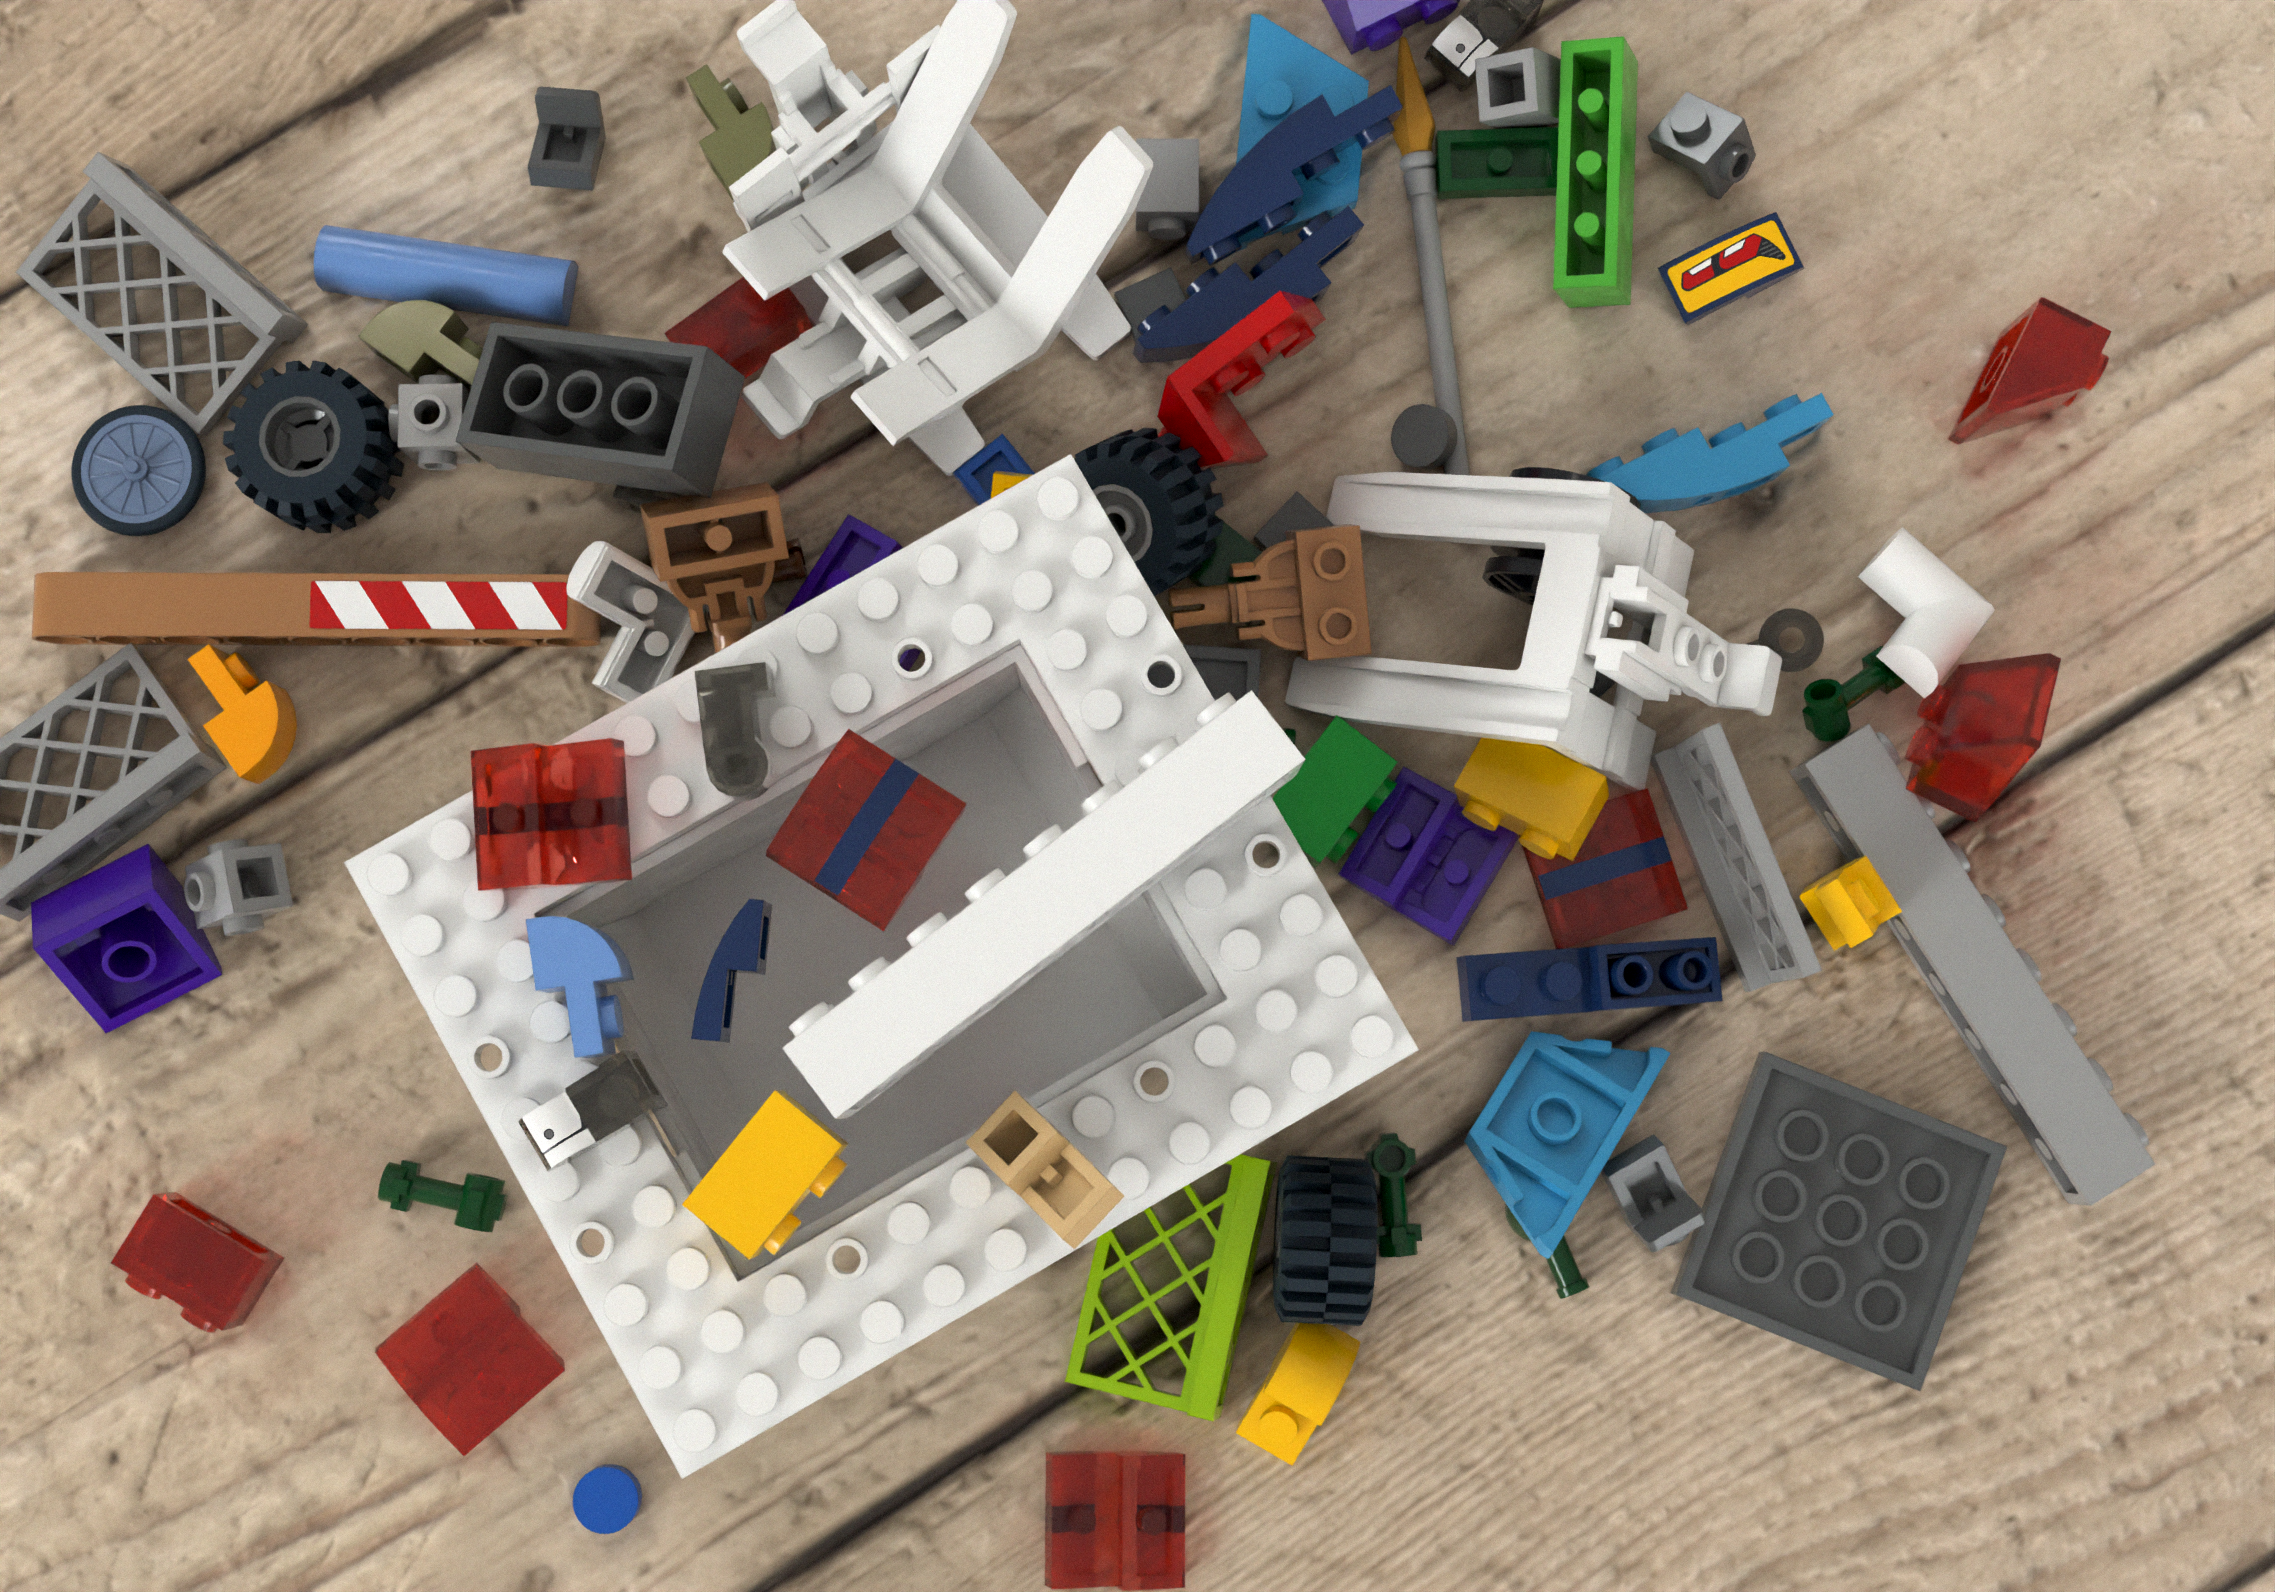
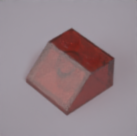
(2033, 370)
(1980, 731)

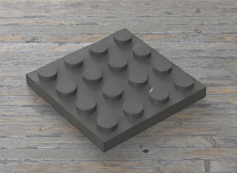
(1839, 1220)

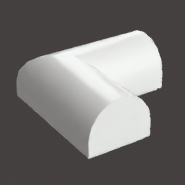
(1937, 607)
(651, 619)

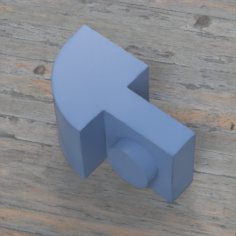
(581, 963)

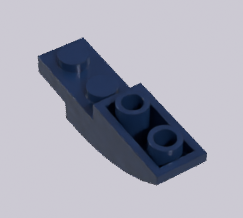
(1264, 183)
(1227, 297)
(1589, 979)

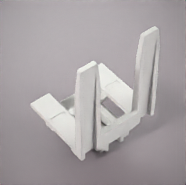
(811, 90)
(990, 310)
(1594, 559)

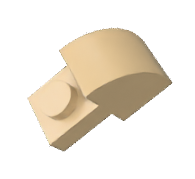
(1045, 1169)

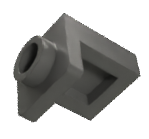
(567, 139)
(1705, 142)
(1652, 1195)

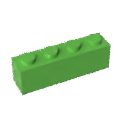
(1595, 172)

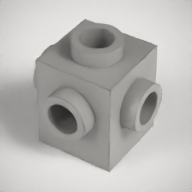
(425, 443)
(237, 886)

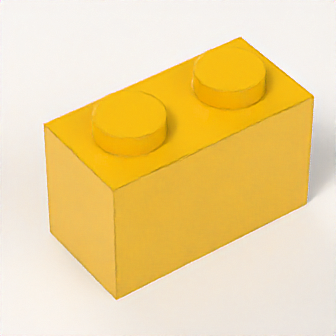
(1532, 794)
(767, 1176)

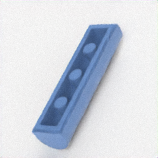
(446, 274)

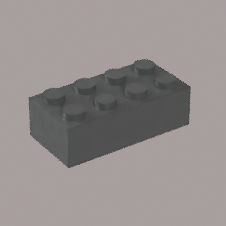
(601, 408)

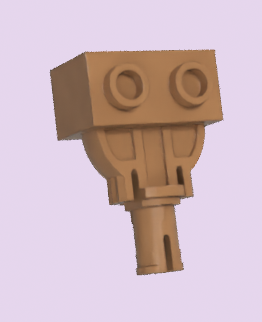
(718, 555)
(1304, 594)

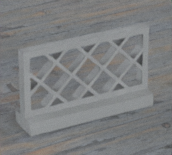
(179, 244)
(113, 815)
(1734, 860)

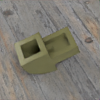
(740, 134)
(421, 339)

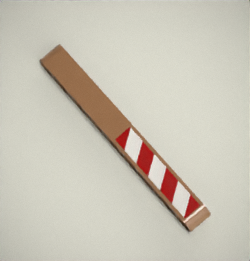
(310, 609)

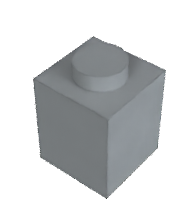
(1518, 89)
(1172, 191)

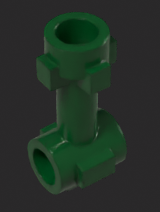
(1830, 701)
(1392, 1161)
(476, 1202)

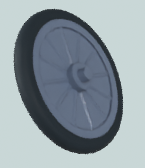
(138, 470)

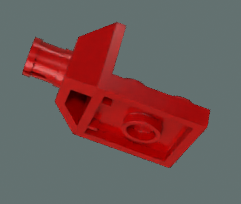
(1196, 393)

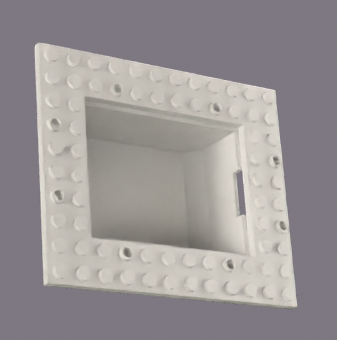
(1212, 974)

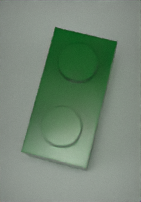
(1331, 789)

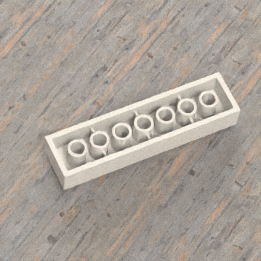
(1044, 905)

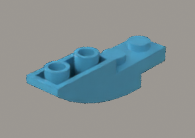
(1688, 474)

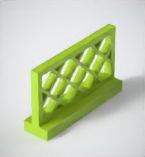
(1221, 1301)

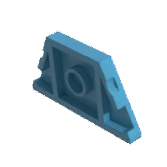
(1278, 81)
(1558, 1125)

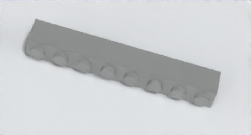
(1975, 969)

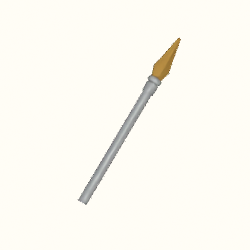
(1414, 138)

